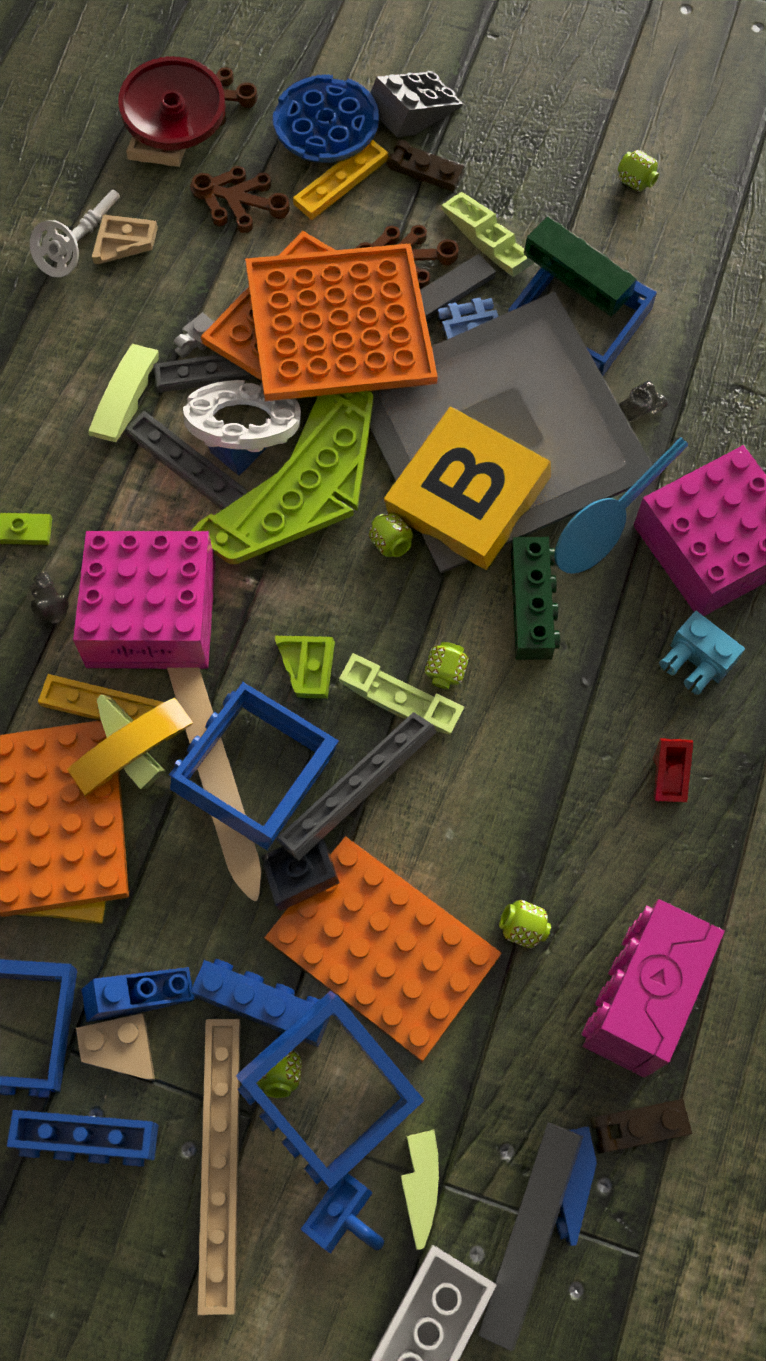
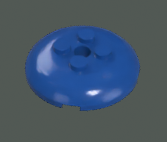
(326, 119)

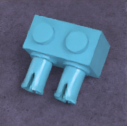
(706, 648)

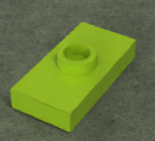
(25, 528)

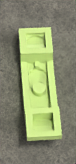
(397, 696)

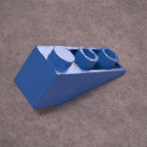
(136, 993)
(577, 1191)

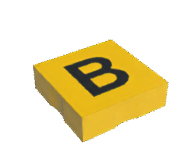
(468, 487)

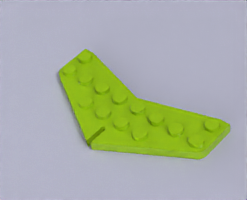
(303, 492)

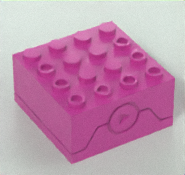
(710, 530)
(145, 599)
(651, 988)

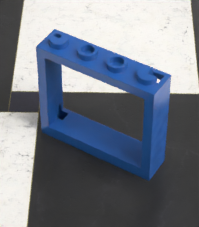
(642, 307)
(281, 719)
(44, 972)
(284, 1044)

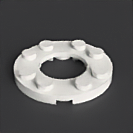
(209, 399)

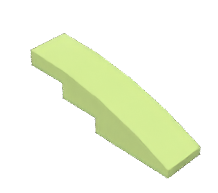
(486, 234)
(123, 392)

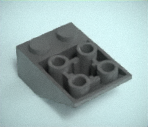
(412, 101)

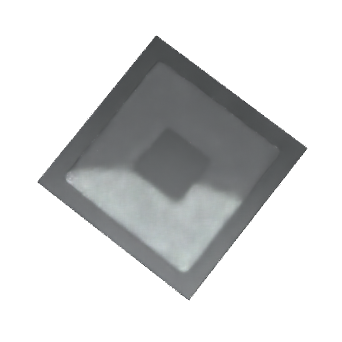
(535, 386)

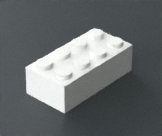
(436, 1312)

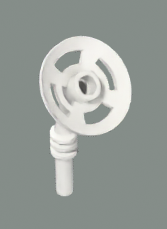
(65, 245)

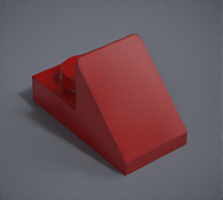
(672, 769)

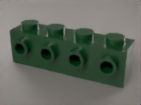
(579, 266)
(532, 598)

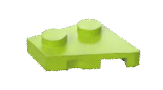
(307, 663)

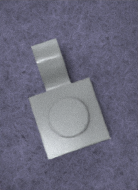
(192, 335)

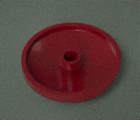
(171, 103)

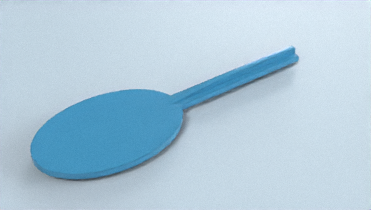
(600, 524)

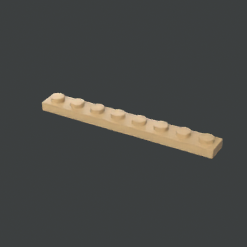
(219, 1168)

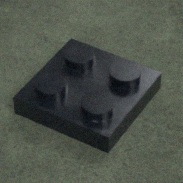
(298, 880)

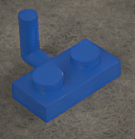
(338, 1213)

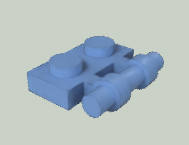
(459, 324)

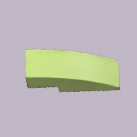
(143, 770)
(422, 1185)

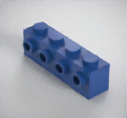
(252, 999)
(83, 1135)

